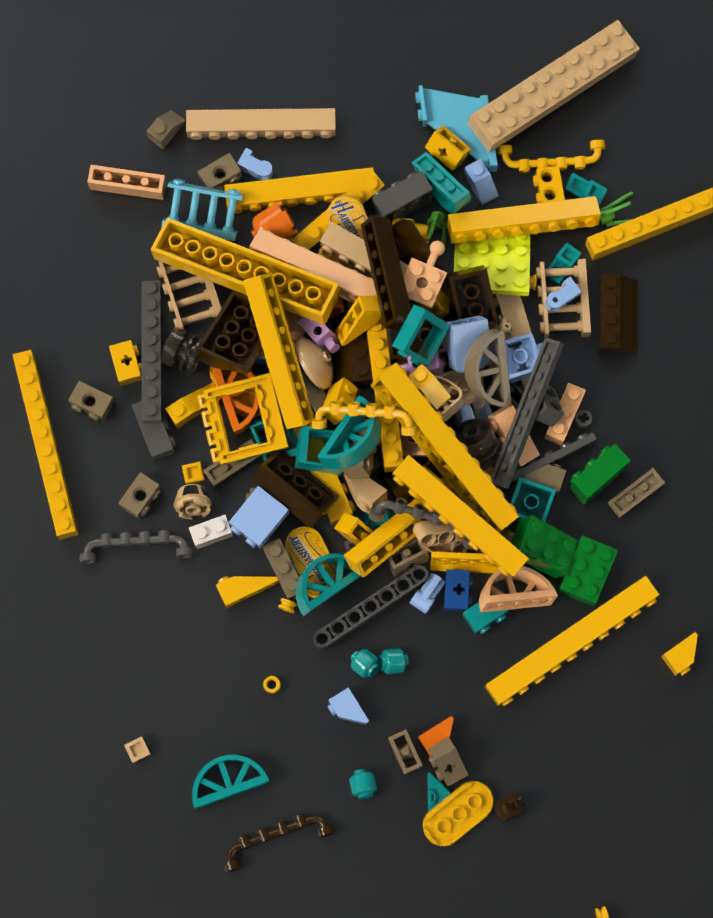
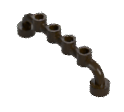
(265, 835)

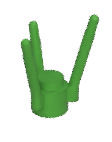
(607, 212)
(437, 222)

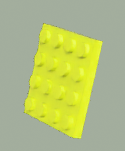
(505, 261)

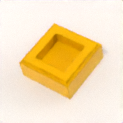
(193, 473)

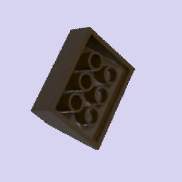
(232, 338)

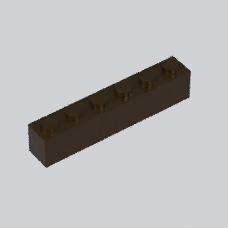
(386, 271)

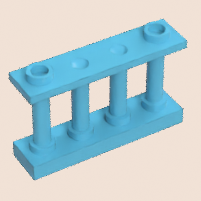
(227, 231)

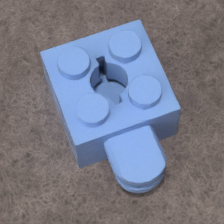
(521, 356)

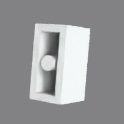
(210, 532)

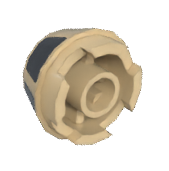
(192, 501)

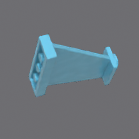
(453, 112)

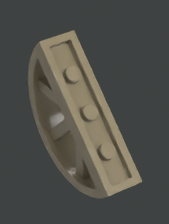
(499, 368)

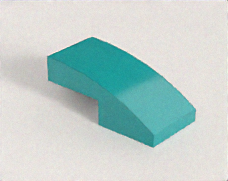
(582, 188)
(564, 259)

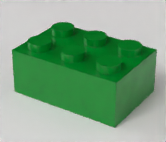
(598, 473)
(545, 546)
(588, 571)

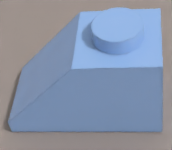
(481, 181)
(347, 708)

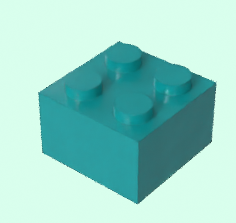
(532, 499)

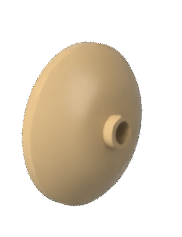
(315, 362)

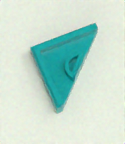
(436, 791)

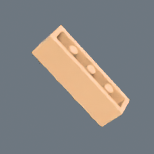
(127, 182)

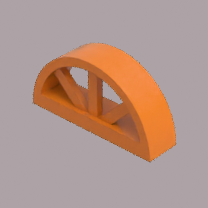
(230, 403)

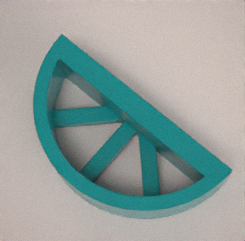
(445, 187)
(332, 453)
(306, 606)
(223, 793)

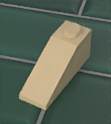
(365, 492)

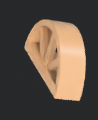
(543, 596)

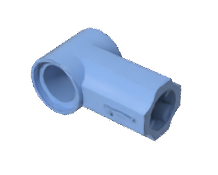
(426, 595)

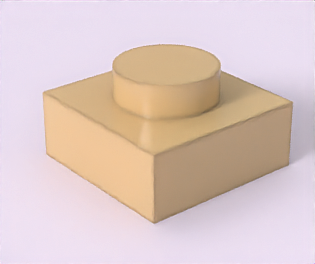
(137, 749)

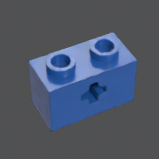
(453, 579)

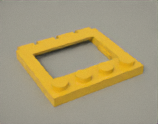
(269, 412)

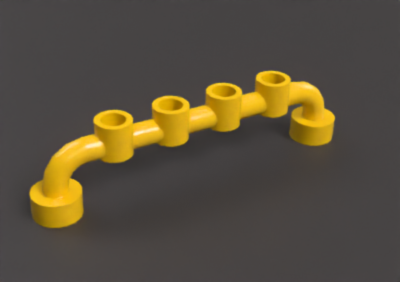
(525, 164)
(371, 410)

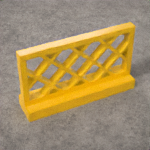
(461, 561)

